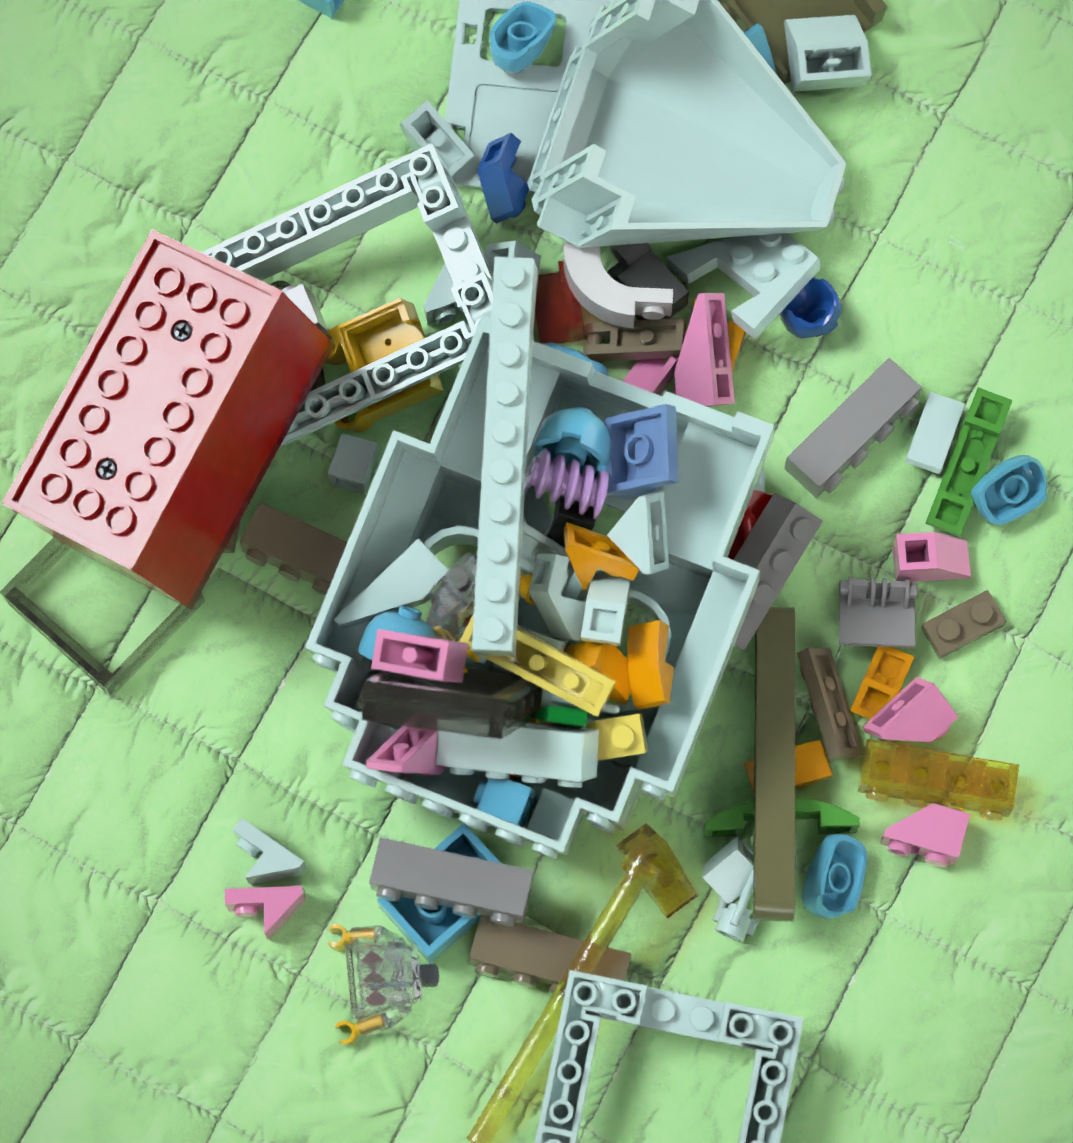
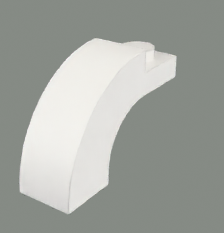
(607, 297)

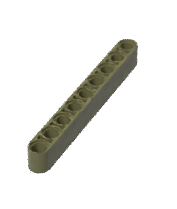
(774, 767)

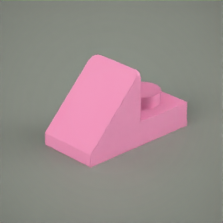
(276, 902)

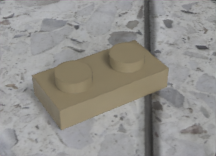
(963, 624)

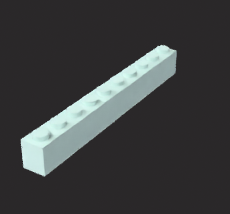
(504, 457)

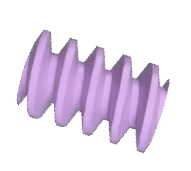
(567, 482)

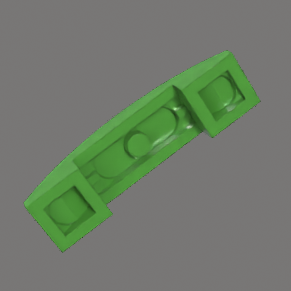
(968, 461)
(830, 818)

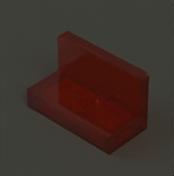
(557, 309)

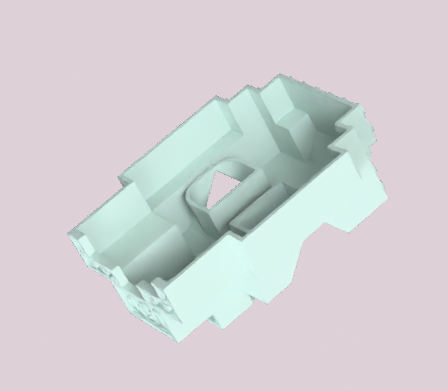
(702, 597)

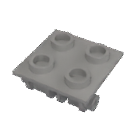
(877, 613)

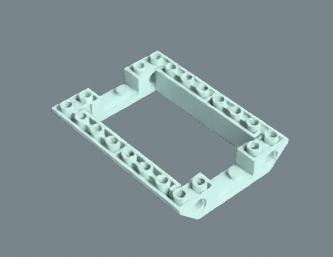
(346, 212)
(595, 997)

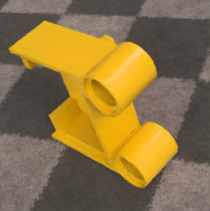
(373, 338)

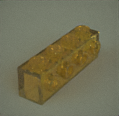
(938, 778)

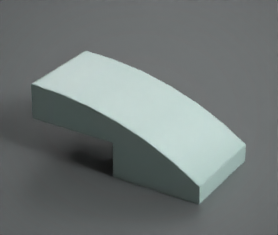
(934, 432)

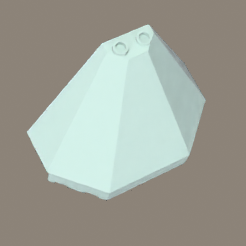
(678, 135)

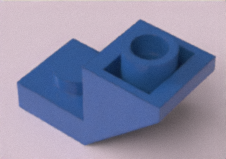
(500, 185)

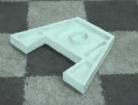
(764, 265)

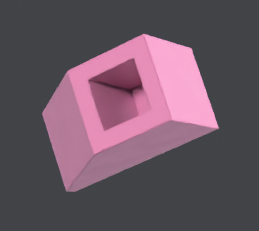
(930, 557)
(931, 833)

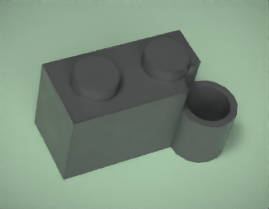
(643, 269)

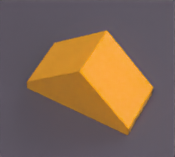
(606, 660)

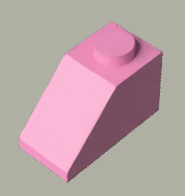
(419, 656)
(913, 715)

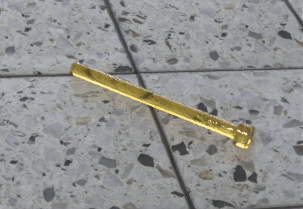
(637, 874)

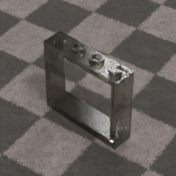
(109, 682)
(481, 705)

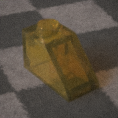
(673, 887)

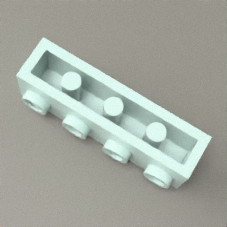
(530, 751)

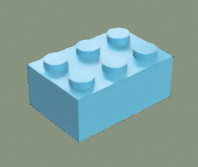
(437, 929)

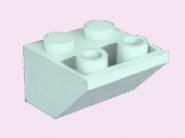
(827, 53)

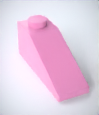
(705, 360)
(408, 752)

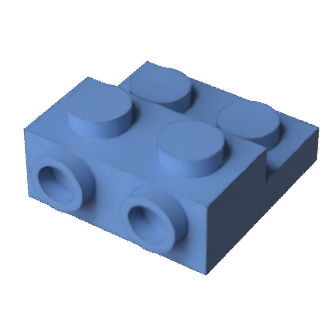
(642, 451)

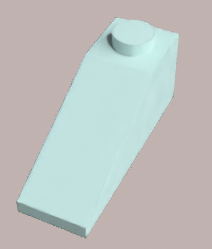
(401, 584)

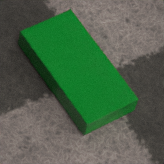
(561, 716)

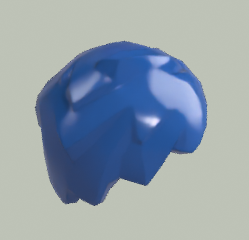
(812, 310)

